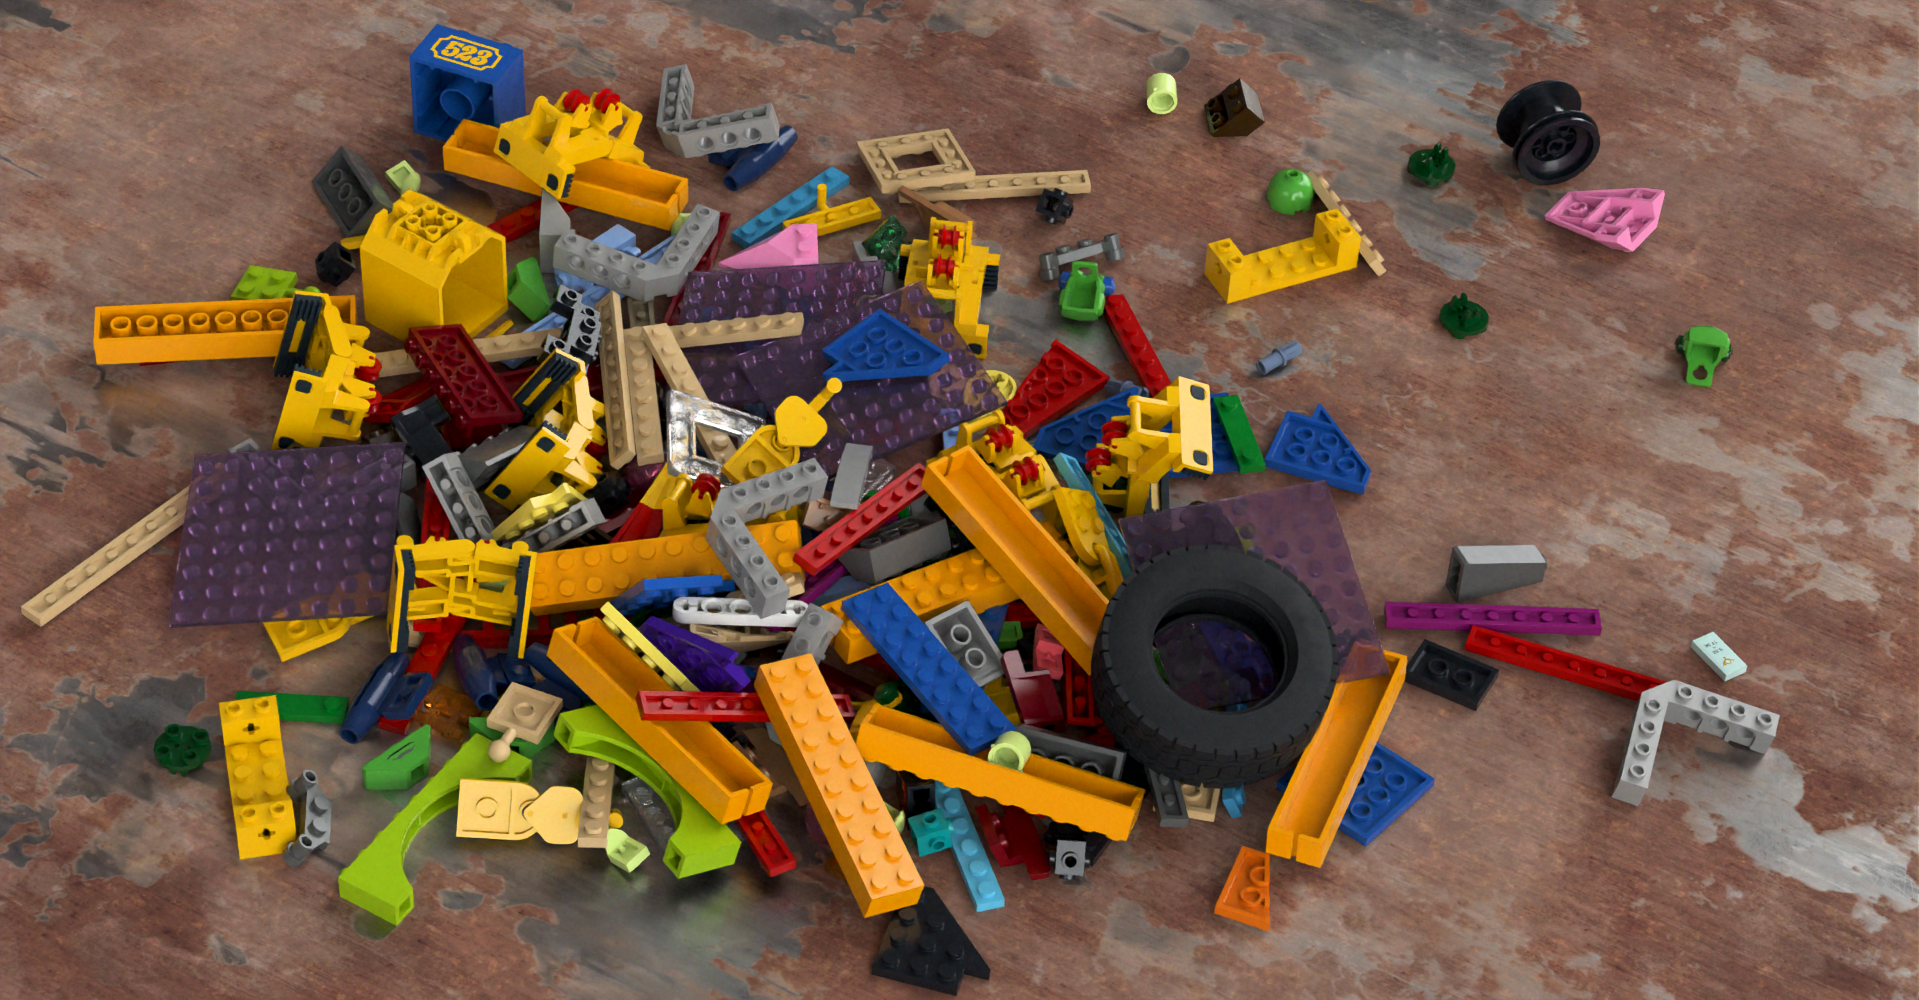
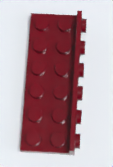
(461, 377)

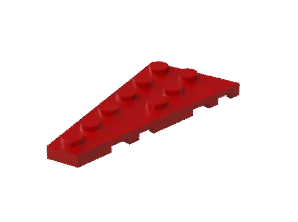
(1052, 389)

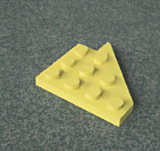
(536, 512)

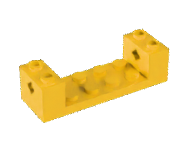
(1328, 252)
(257, 776)

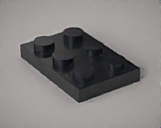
(1450, 674)

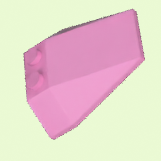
(1610, 216)

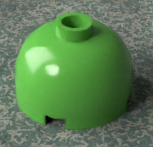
(1290, 192)

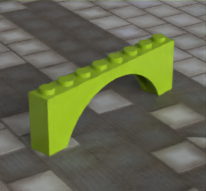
(699, 838)
(377, 874)

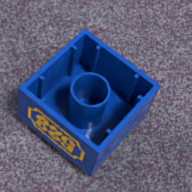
(462, 79)

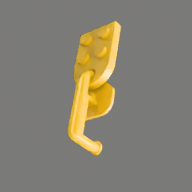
(795, 427)
(1089, 539)
(302, 636)
(495, 811)

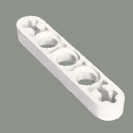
(686, 612)

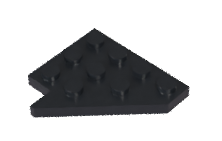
(928, 948)

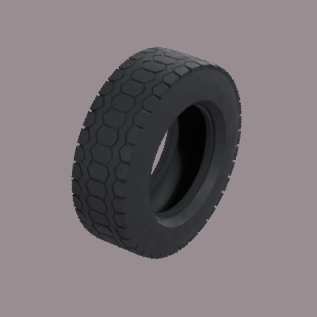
(1228, 590)

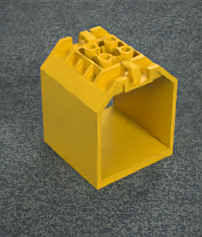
(431, 269)

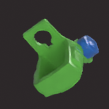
(1084, 294)

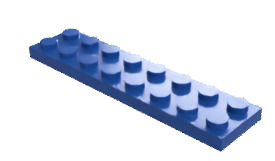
(927, 668)

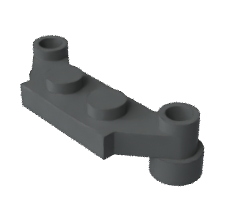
(1086, 247)
(314, 818)

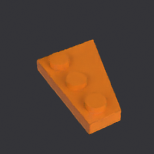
(1247, 890)

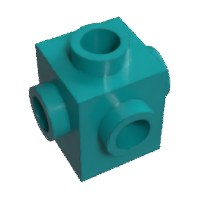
(931, 832)

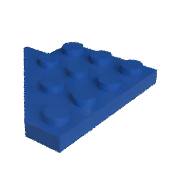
(1317, 451)

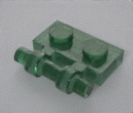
(884, 240)

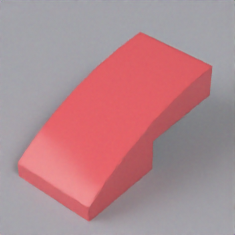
(1047, 652)

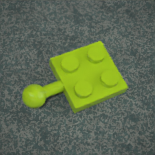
(267, 284)

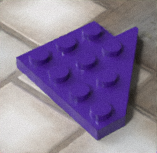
(699, 659)

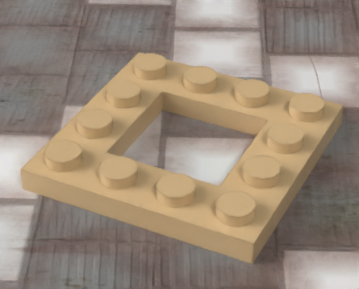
(878, 156)

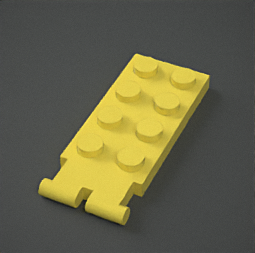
(652, 655)

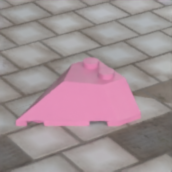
(786, 248)

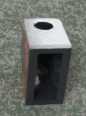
(910, 788)

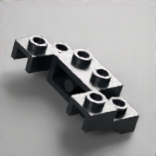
(580, 331)
(419, 432)

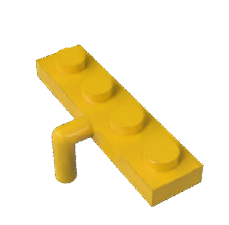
(837, 217)

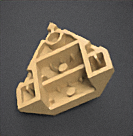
(741, 638)

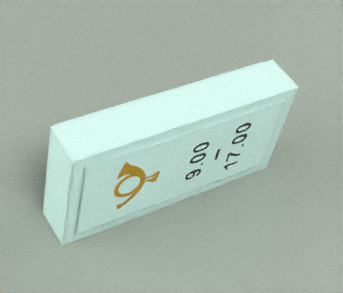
(1719, 656)

